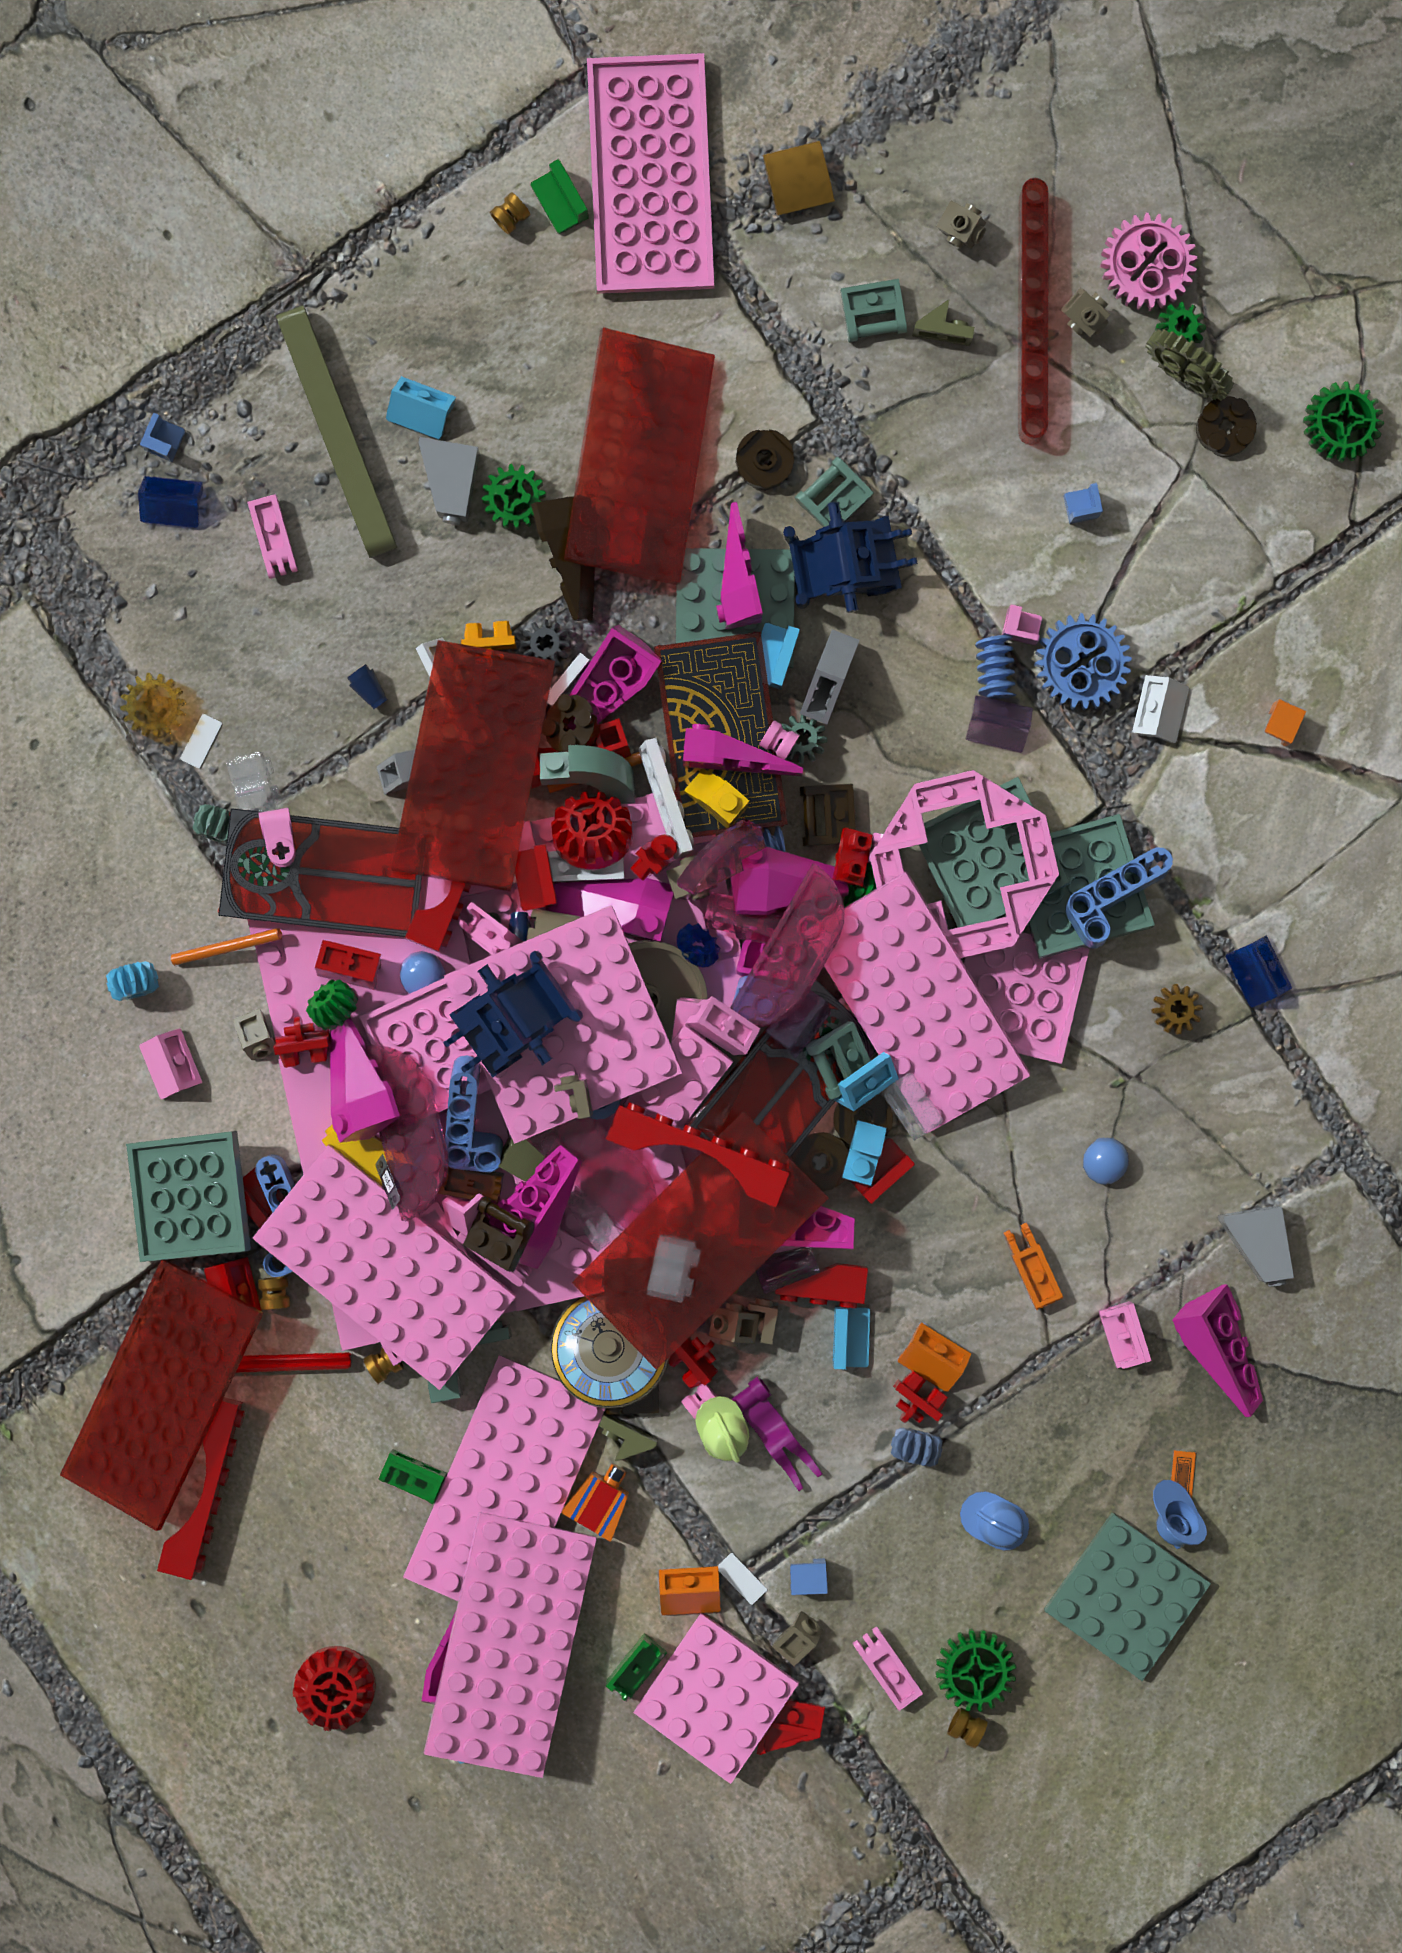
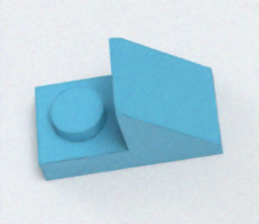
(864, 1152)

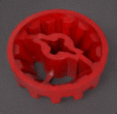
(592, 845)
(359, 1690)

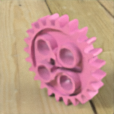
(1129, 245)

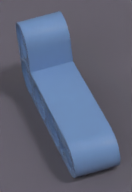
(1121, 889)
(472, 1144)
(270, 1194)

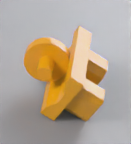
(501, 641)

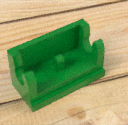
(412, 1476)
(635, 1667)

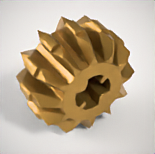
(1182, 1000)

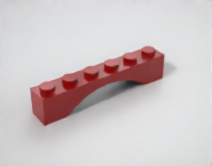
(758, 1178)
(184, 1549)

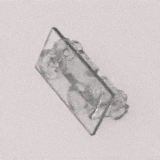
(592, 1219)

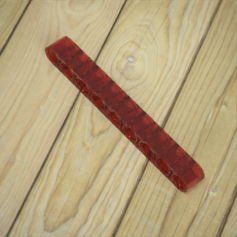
(1037, 298)

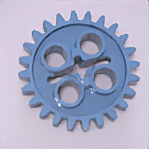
(1097, 683)

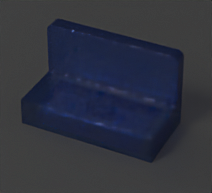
(170, 501)
(1258, 972)

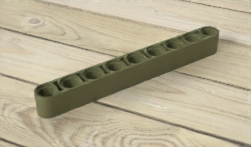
(336, 431)

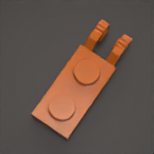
(1034, 1269)

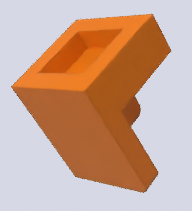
(1284, 721)

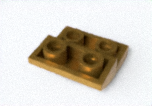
(798, 178)

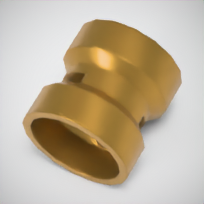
(510, 213)
(276, 1299)
(380, 1366)
(967, 1727)

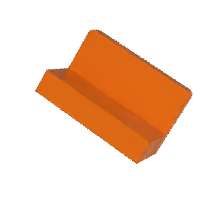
(935, 1357)
(689, 1590)

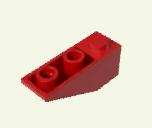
(835, 1283)

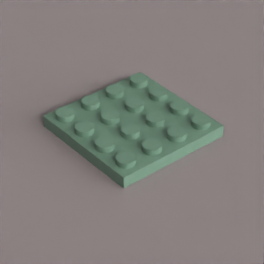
(702, 587)
(1087, 855)
(977, 861)
(188, 1196)
(1127, 1596)

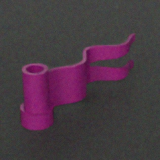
(772, 1428)

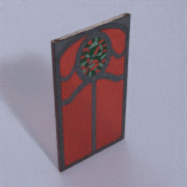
(335, 882)
(776, 1089)

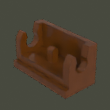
(470, 1183)

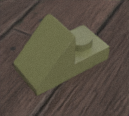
(935, 327)
(634, 1439)

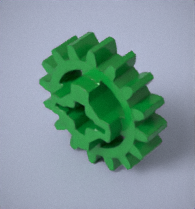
(501, 493)

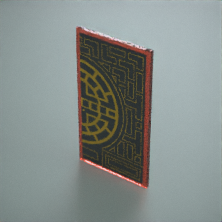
(724, 687)

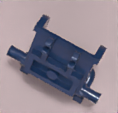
(846, 559)
(512, 1016)

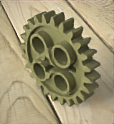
(1189, 364)

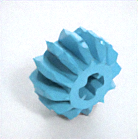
(132, 981)

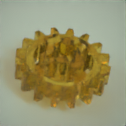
(140, 706)

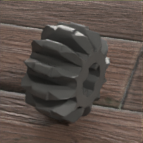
(542, 635)

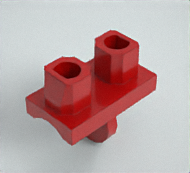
(655, 856)
(852, 857)
(302, 1038)
(698, 1360)
(931, 1405)

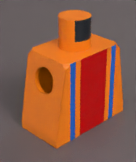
(599, 1502)

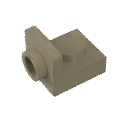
(254, 1034)
(580, 1100)
(766, 1324)
(798, 1638)

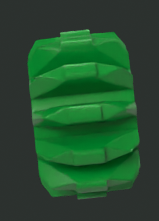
(1187, 318)
(332, 1004)

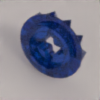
(698, 955)

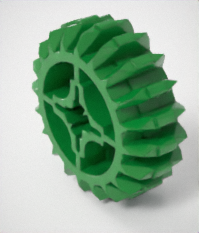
(1355, 421)
(989, 1670)

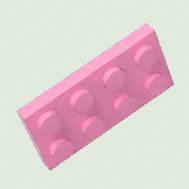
(682, 1094)

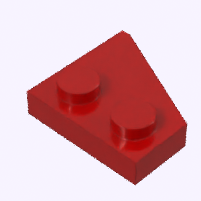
(794, 1724)

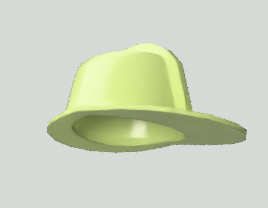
(722, 1429)

